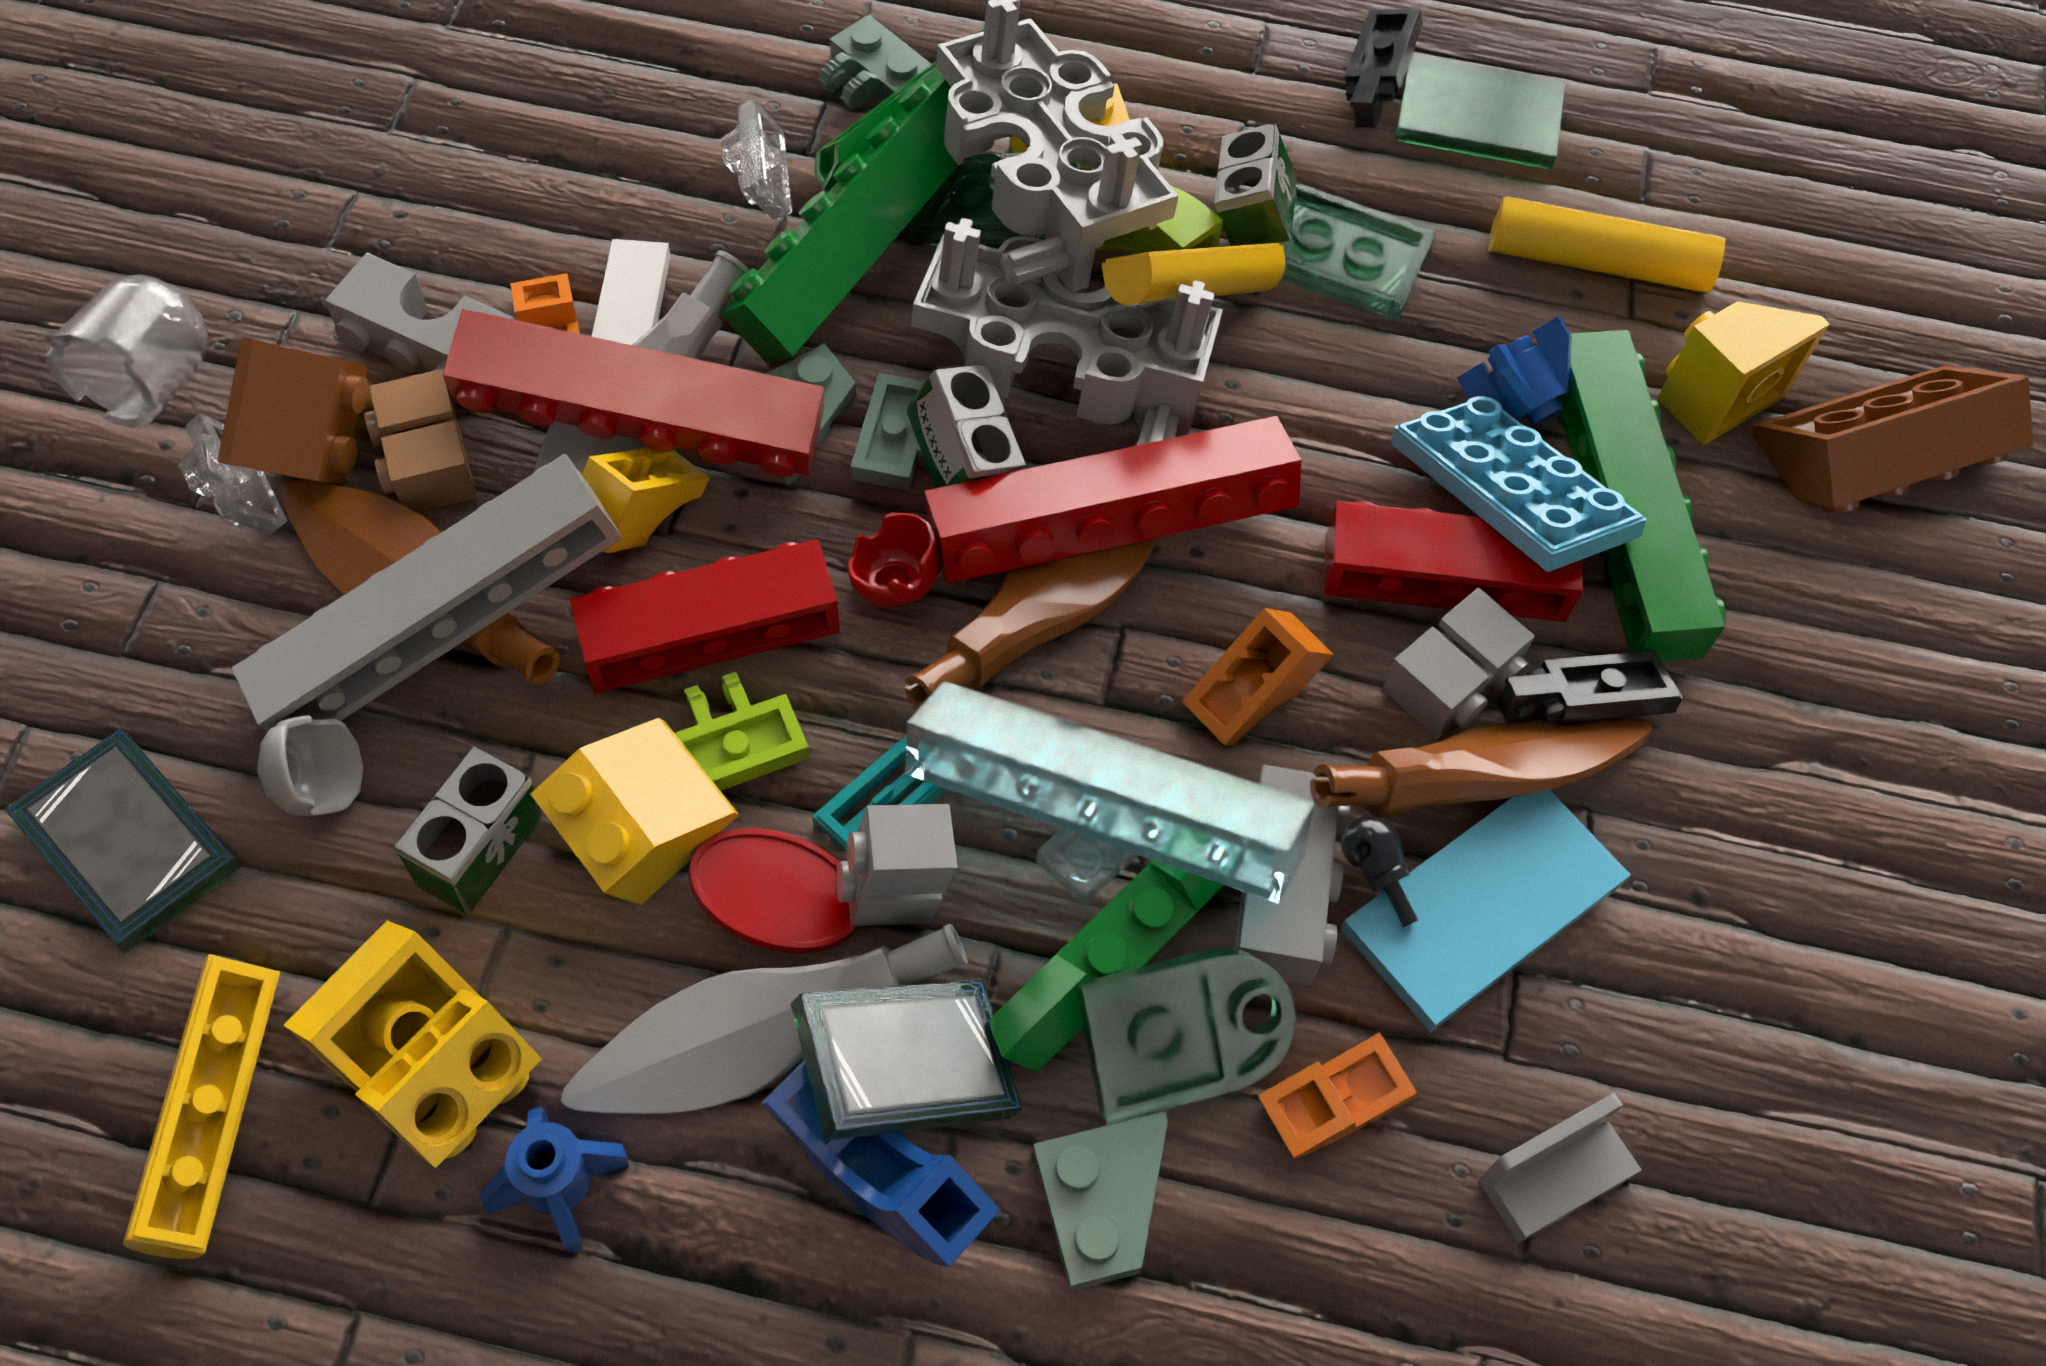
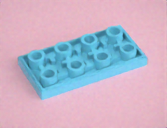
(1518, 482)
(1485, 905)

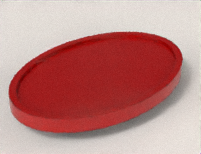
(770, 890)

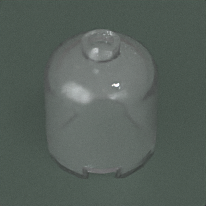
(130, 348)

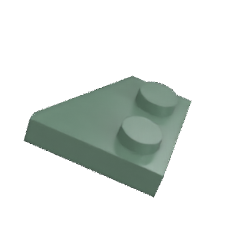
(1102, 1196)

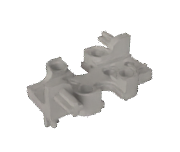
(1023, 87)
(1145, 368)

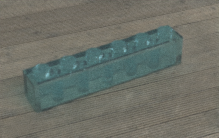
(1110, 790)

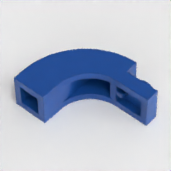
(901, 1188)

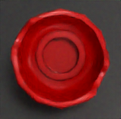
(896, 562)

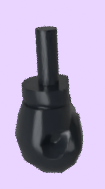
(1378, 851)

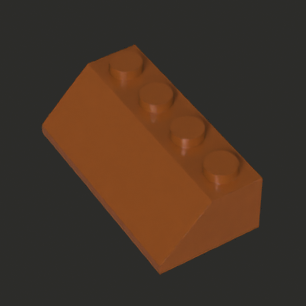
(1898, 435)

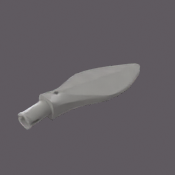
(680, 332)
(735, 1031)

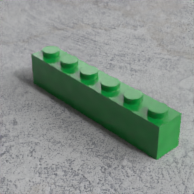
(844, 228)
(1618, 441)

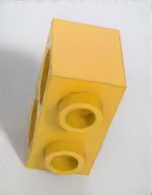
(440, 1063)

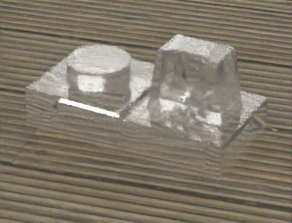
(760, 155)
(239, 492)

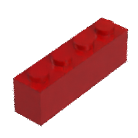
(1438, 562)
(705, 615)

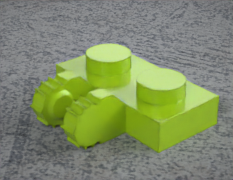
(743, 742)

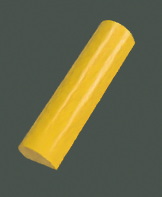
(1607, 244)
(1224, 270)
(202, 1110)

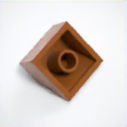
(293, 412)

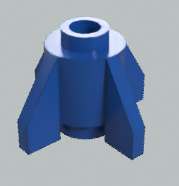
(1526, 376)
(552, 1188)

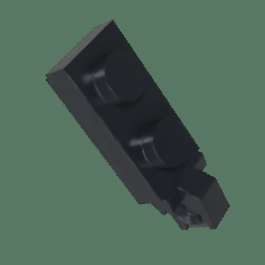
(1381, 61)
(1591, 689)

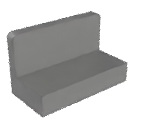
(1559, 1170)

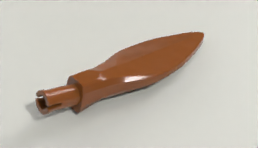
(363, 533)
(1029, 610)
(1480, 765)

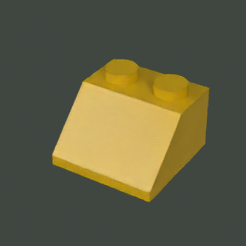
(1737, 365)
(634, 808)
(378, 1006)

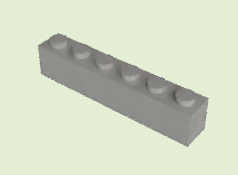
(429, 599)

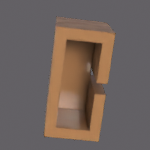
(420, 442)

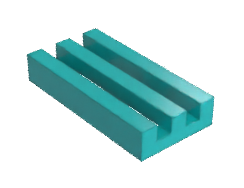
(827, 817)

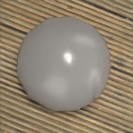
(310, 766)

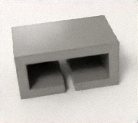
(1451, 673)
(898, 864)

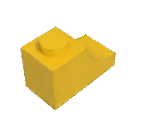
(642, 490)

